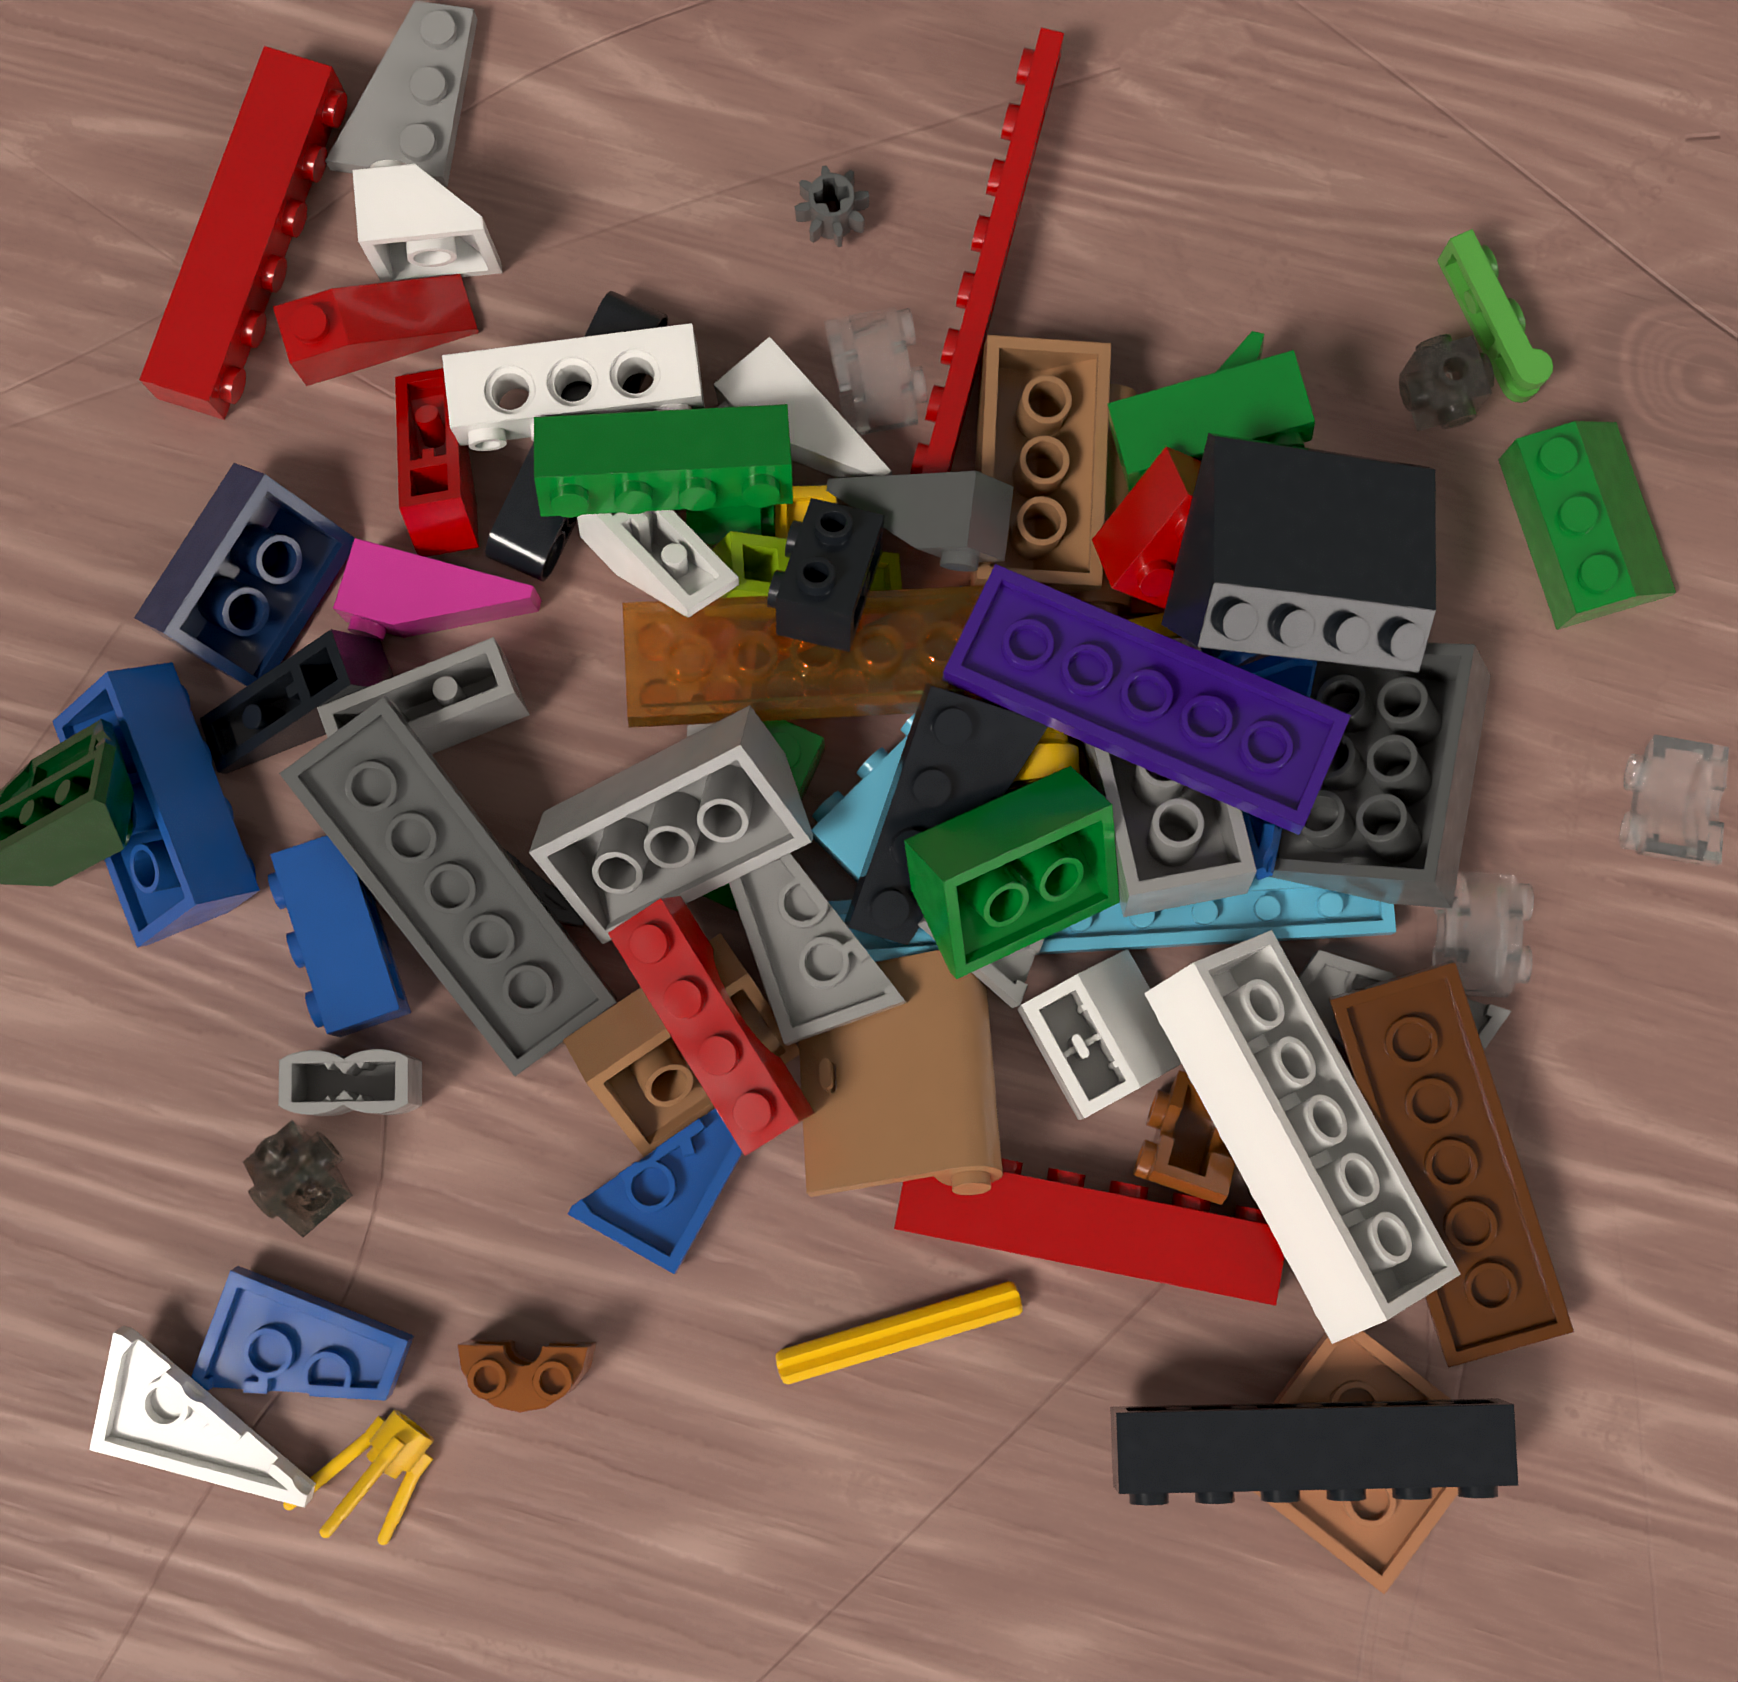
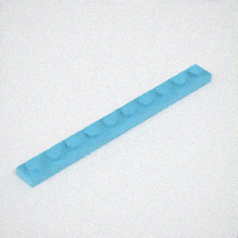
(1271, 903)

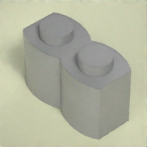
(337, 1084)

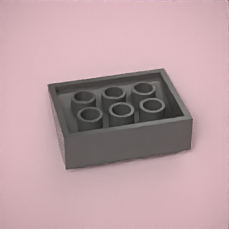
(1398, 783)

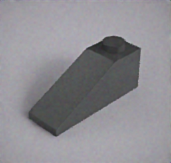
(945, 514)

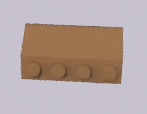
(1047, 437)

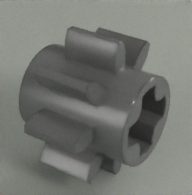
(832, 188)

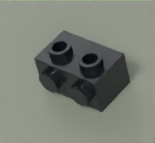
(827, 574)

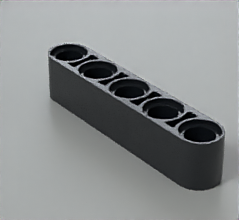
(520, 533)

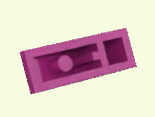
(419, 595)

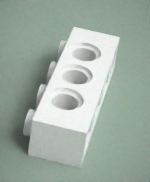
(481, 378)

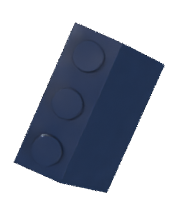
(246, 576)

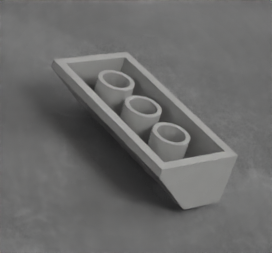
(674, 824)

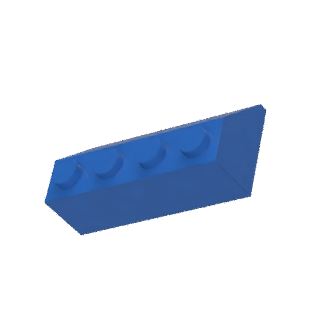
(184, 843)

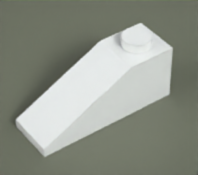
(816, 429)
(659, 557)

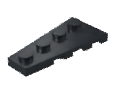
(952, 762)

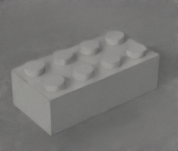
(1170, 839)

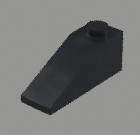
(283, 703)

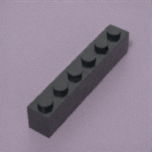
(1313, 1447)

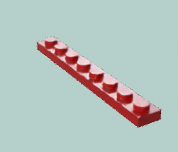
(993, 241)

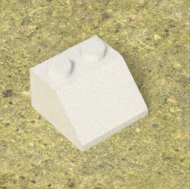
(418, 226)

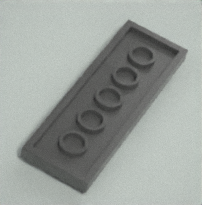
(449, 885)

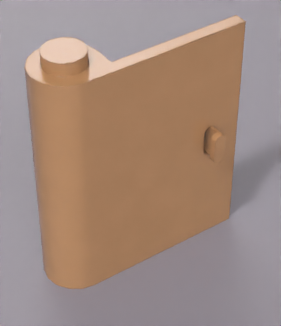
(909, 1088)

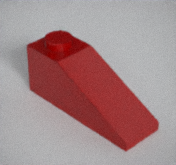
(372, 324)
(432, 469)

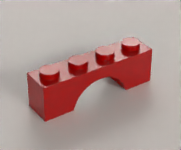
(683, 985)

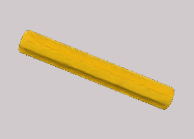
(898, 1332)

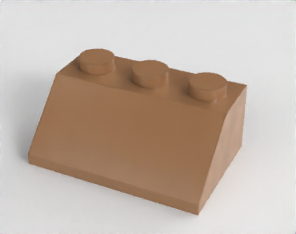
(640, 1070)

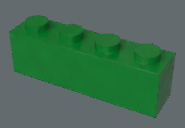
(662, 460)

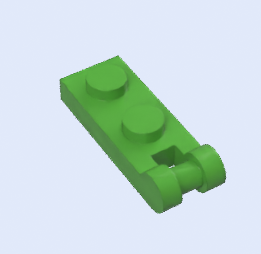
(1494, 317)

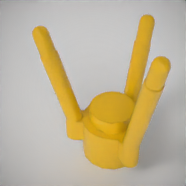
(396, 1447)

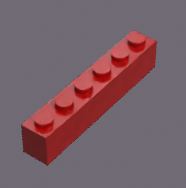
(245, 234)
(1104, 1230)

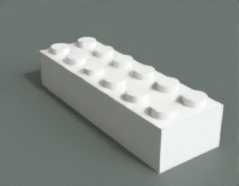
(1302, 1136)

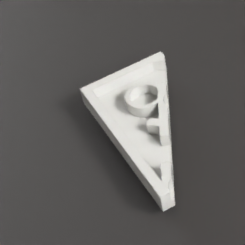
(171, 1423)

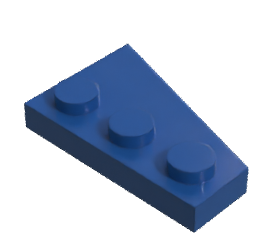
(294, 1342)

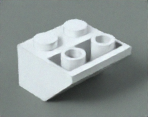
(1100, 1034)

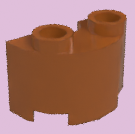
(1186, 1145)
(519, 1384)

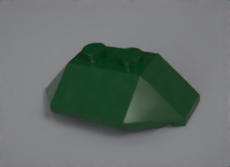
(66, 810)

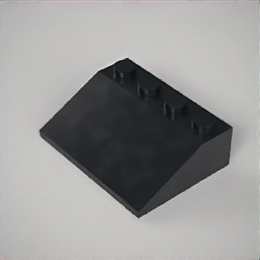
(1307, 556)

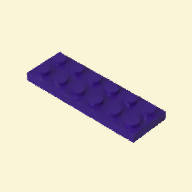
(1146, 698)

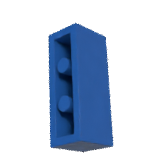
(337, 939)

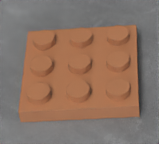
(1376, 1533)

